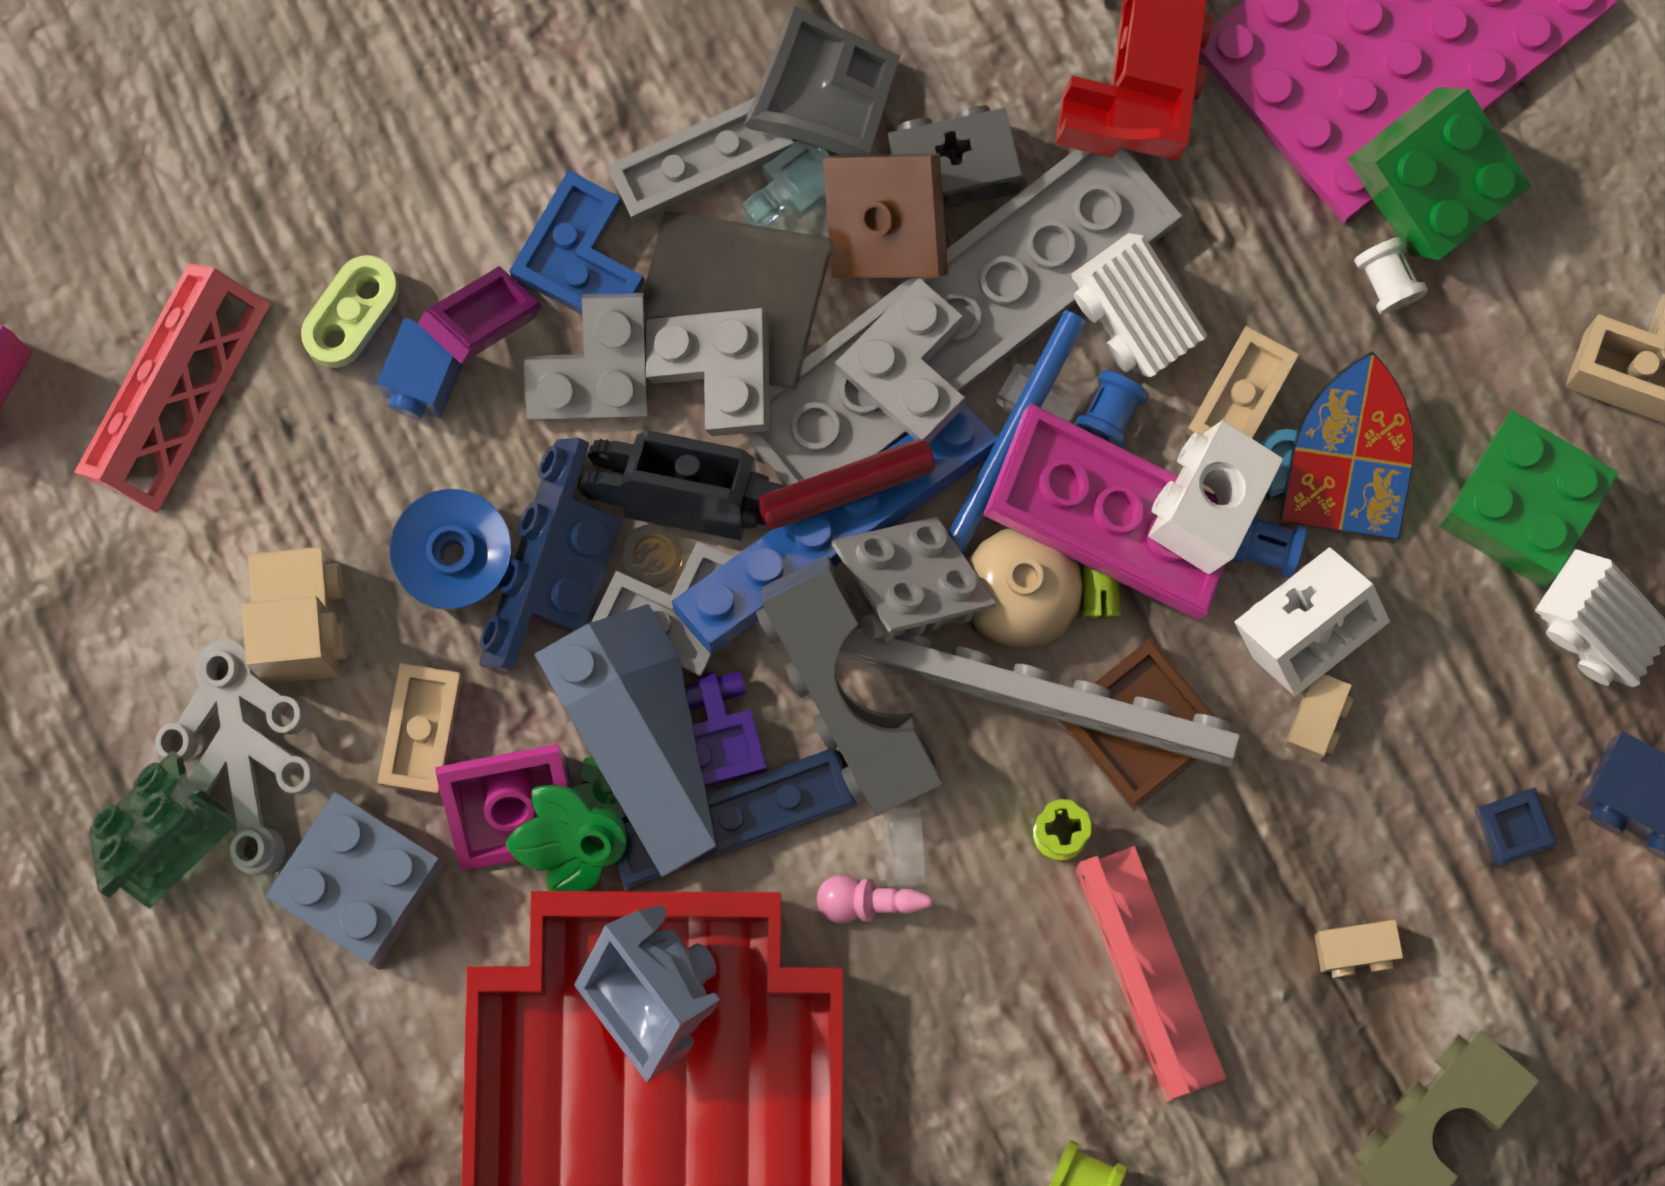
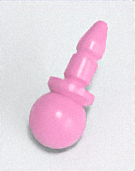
(845, 899)

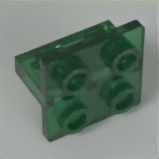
(155, 832)

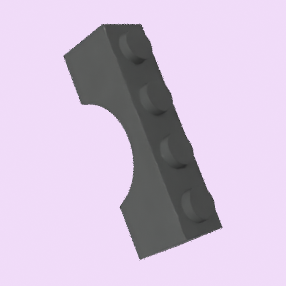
(883, 751)

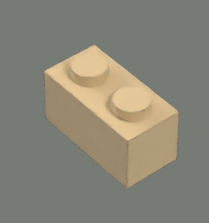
(1317, 717)
(1358, 946)

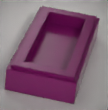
(479, 314)

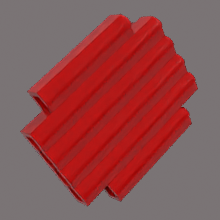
(566, 1106)

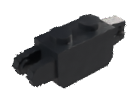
(679, 483)

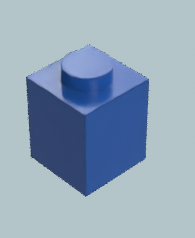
(418, 373)

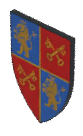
(1352, 455)

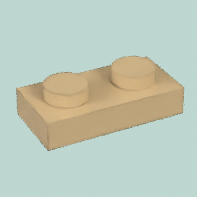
(1245, 384)
(419, 728)

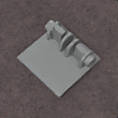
(912, 579)

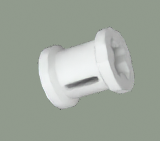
(1391, 275)

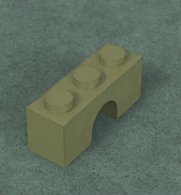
(1472, 1079)

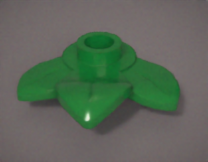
(561, 842)

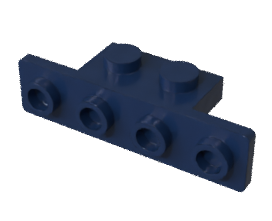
(557, 560)

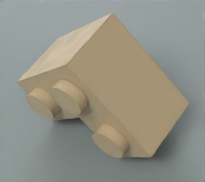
(1623, 365)
(292, 616)

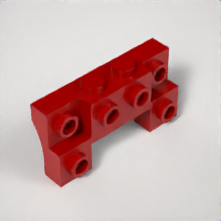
(1150, 86)

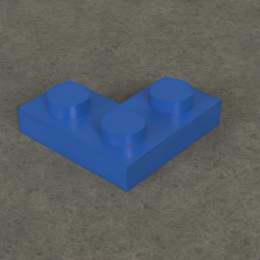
(562, 248)

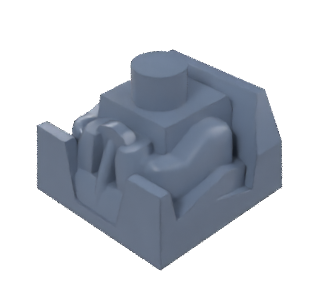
(648, 989)

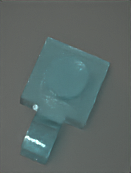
(794, 181)

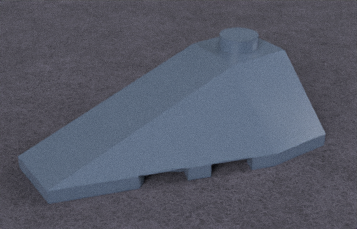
(634, 716)

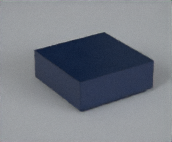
(1515, 827)

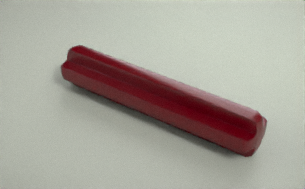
(846, 483)

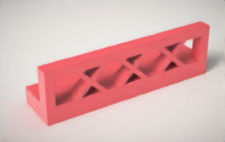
(155, 375)
(1150, 973)

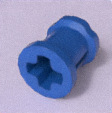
(1113, 407)
(1272, 545)

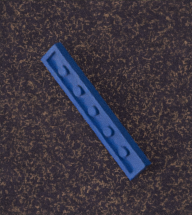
(728, 598)

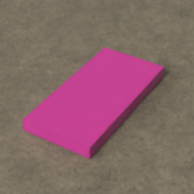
(1095, 508)

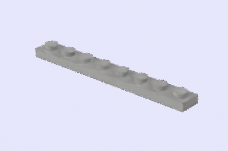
(1031, 691)

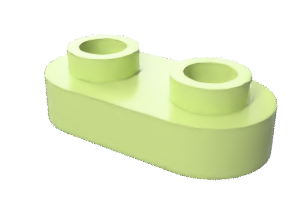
(345, 311)

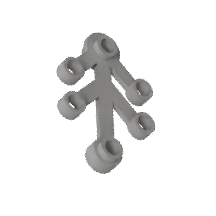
(238, 745)

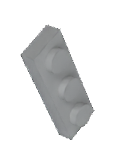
(692, 162)

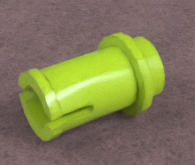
(1093, 586)

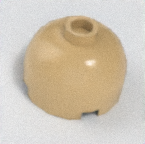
(1032, 588)

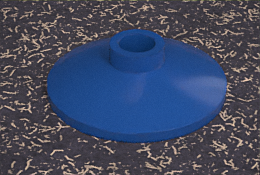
(444, 520)

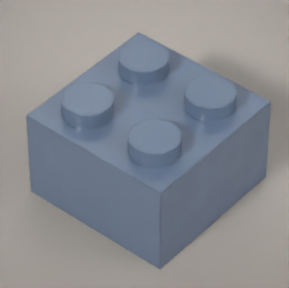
(356, 880)

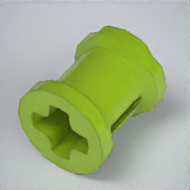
(1073, 816)
(1084, 1170)

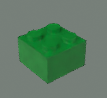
(1439, 172)
(1528, 499)

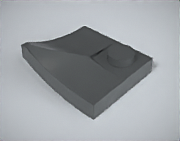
(823, 86)

